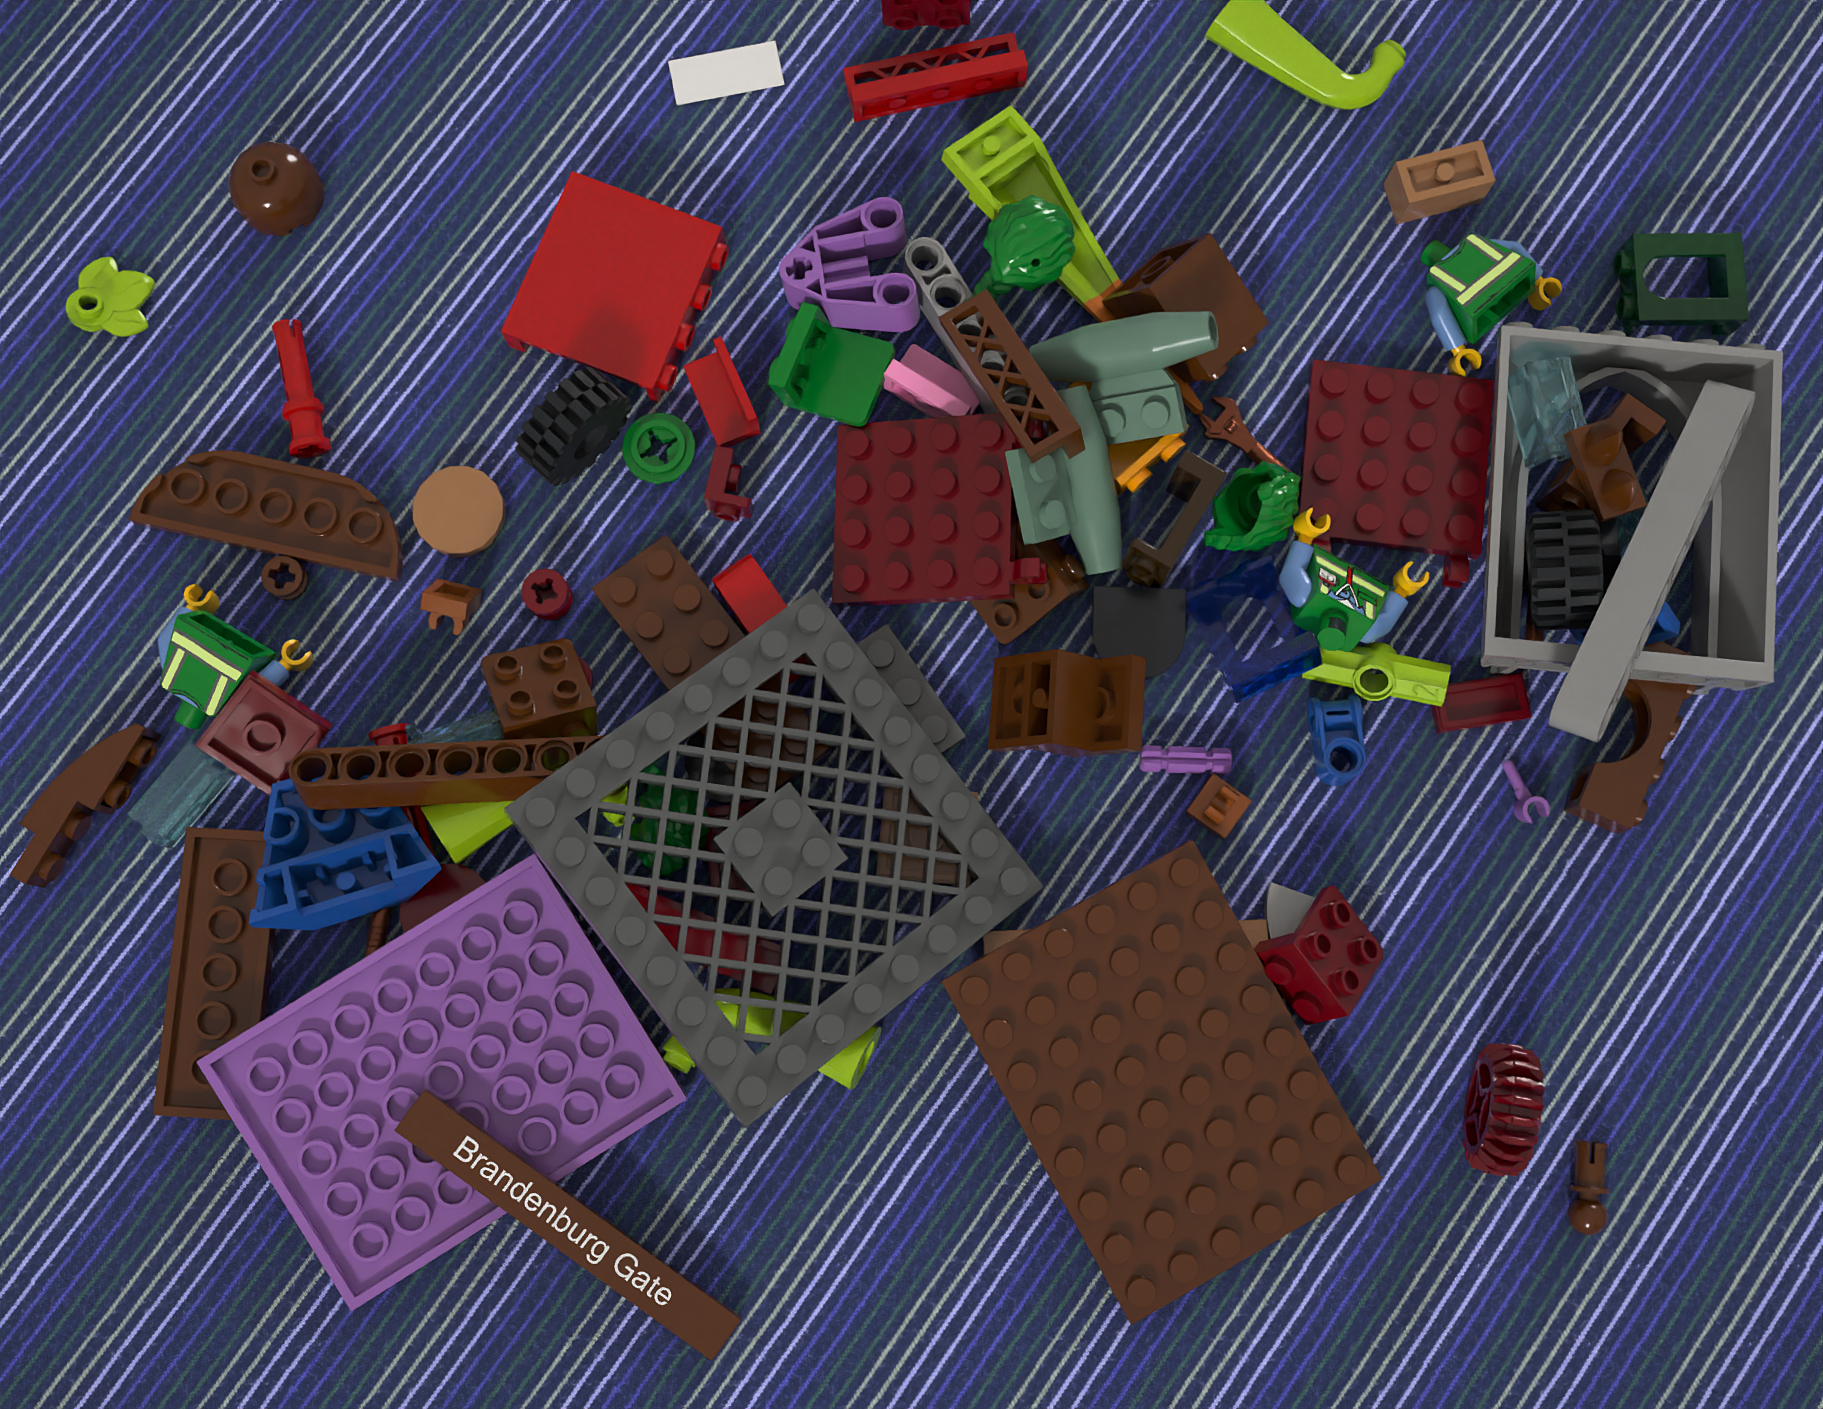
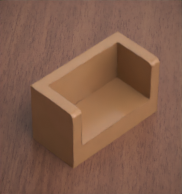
(1439, 182)

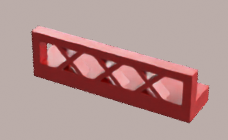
(937, 83)

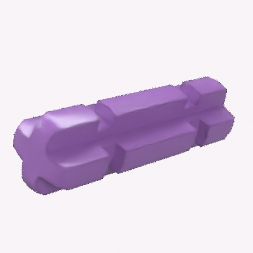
(1185, 759)

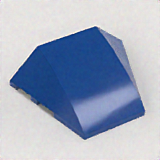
(335, 862)

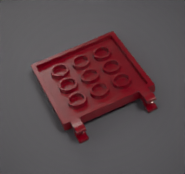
(1397, 460)
(928, 512)

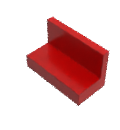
(722, 397)

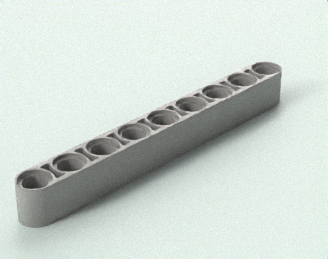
(1651, 561)

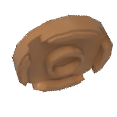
(459, 511)

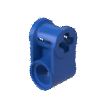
(1336, 728)

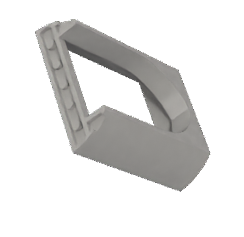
(1733, 543)

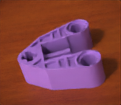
(834, 271)

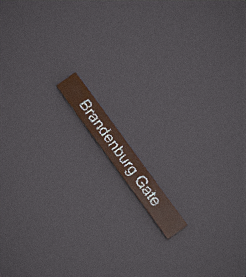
(568, 1224)

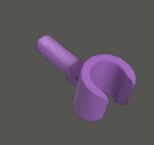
(1523, 795)

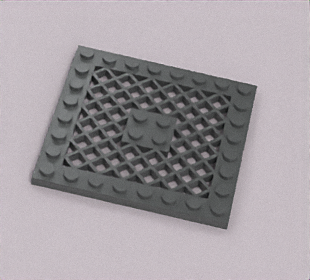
(775, 854)

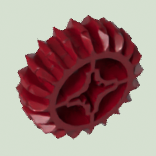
(1503, 1109)

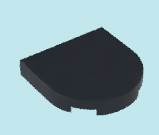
(1139, 623)

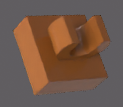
(450, 600)
(1218, 806)

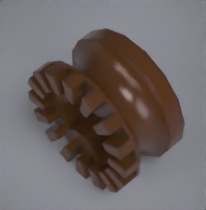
(290, 590)

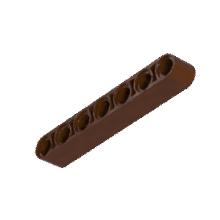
(437, 766)

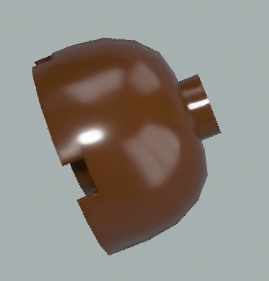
(275, 188)

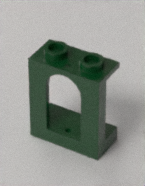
(1726, 276)

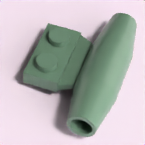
(1128, 368)
(1071, 494)

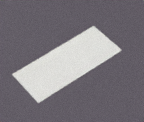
(726, 73)

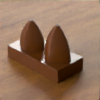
(1605, 469)

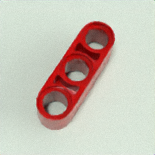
(751, 597)

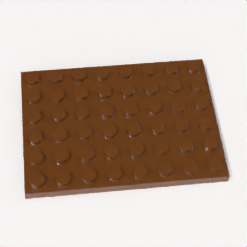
(1161, 1081)

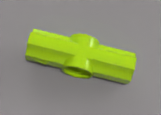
(1402, 676)

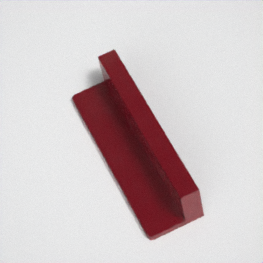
(699, 941)

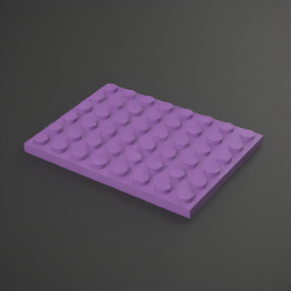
(485, 1008)

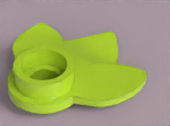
(116, 297)

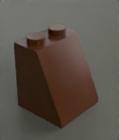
(1194, 278)

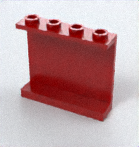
(617, 284)

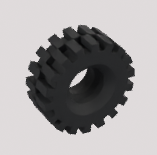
(573, 426)

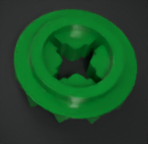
(668, 430)

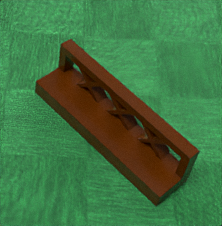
(1018, 370)

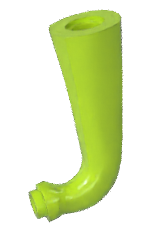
(1271, 45)
(469, 826)
(844, 1068)

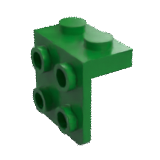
(829, 369)

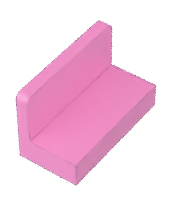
(930, 385)

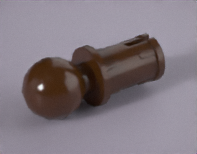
(1586, 1212)

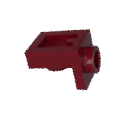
(722, 479)

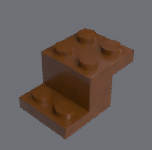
(1067, 703)

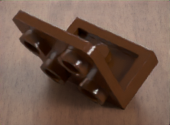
(1065, 582)
(540, 692)

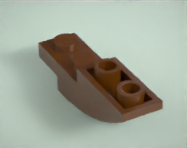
(92, 782)

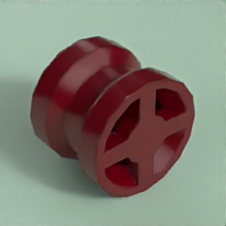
(555, 601)

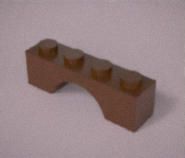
(1615, 791)

